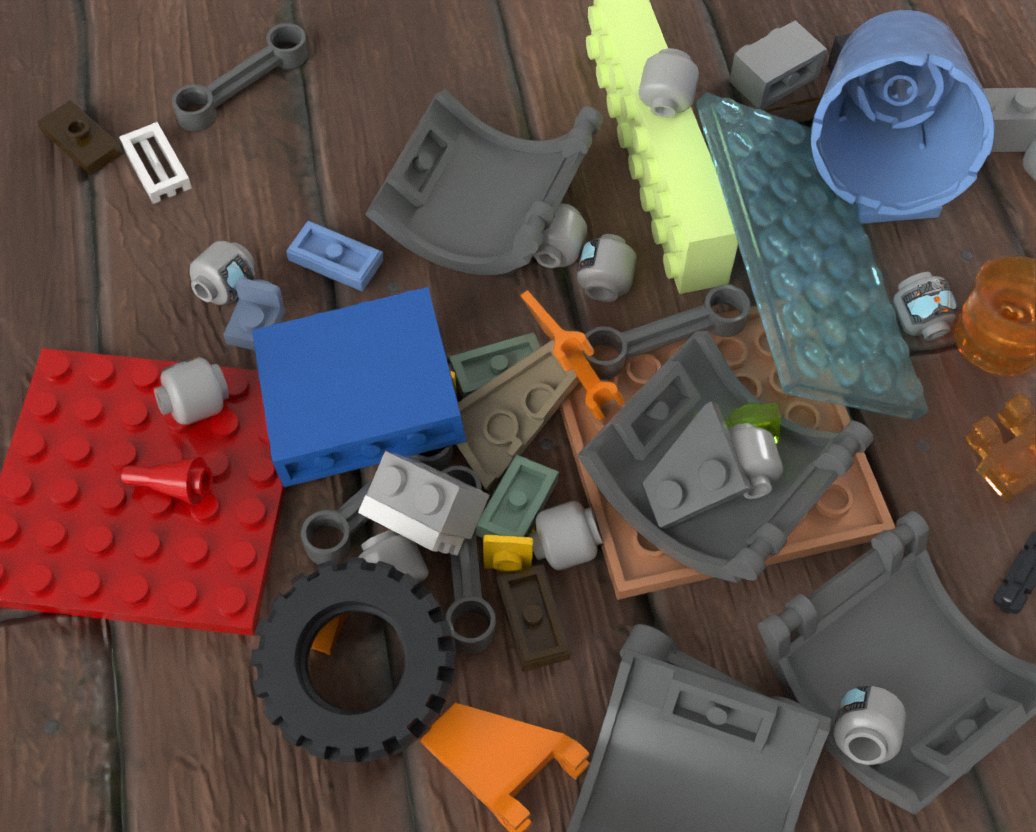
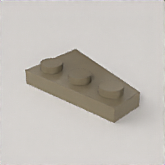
(511, 411)

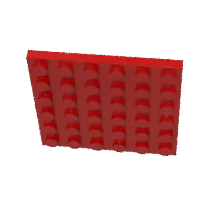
(127, 552)

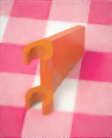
(569, 353)
(500, 757)

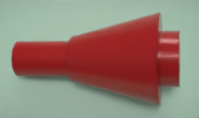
(181, 479)

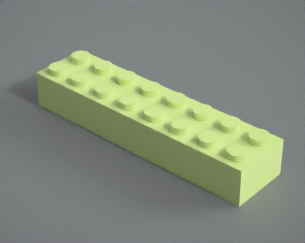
(664, 152)

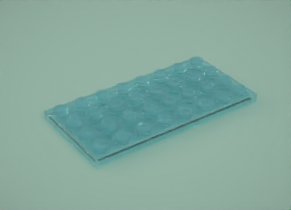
(808, 266)

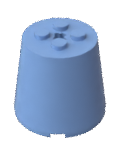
(906, 139)

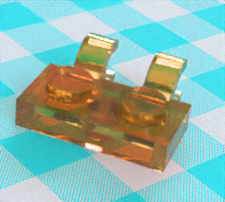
(1007, 466)

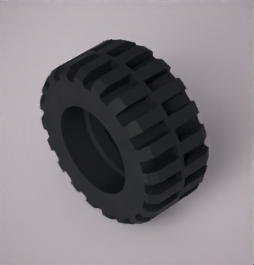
(286, 646)

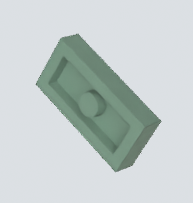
(485, 363)
(518, 499)

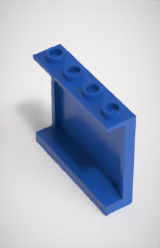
(356, 386)

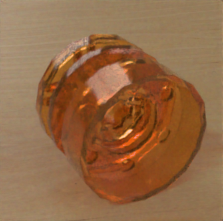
(1000, 317)

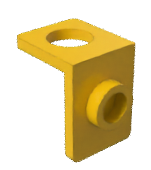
(507, 552)

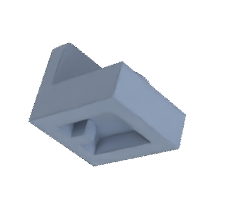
(258, 307)

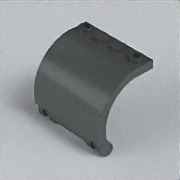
(476, 193)
(742, 532)
(899, 630)
(696, 756)

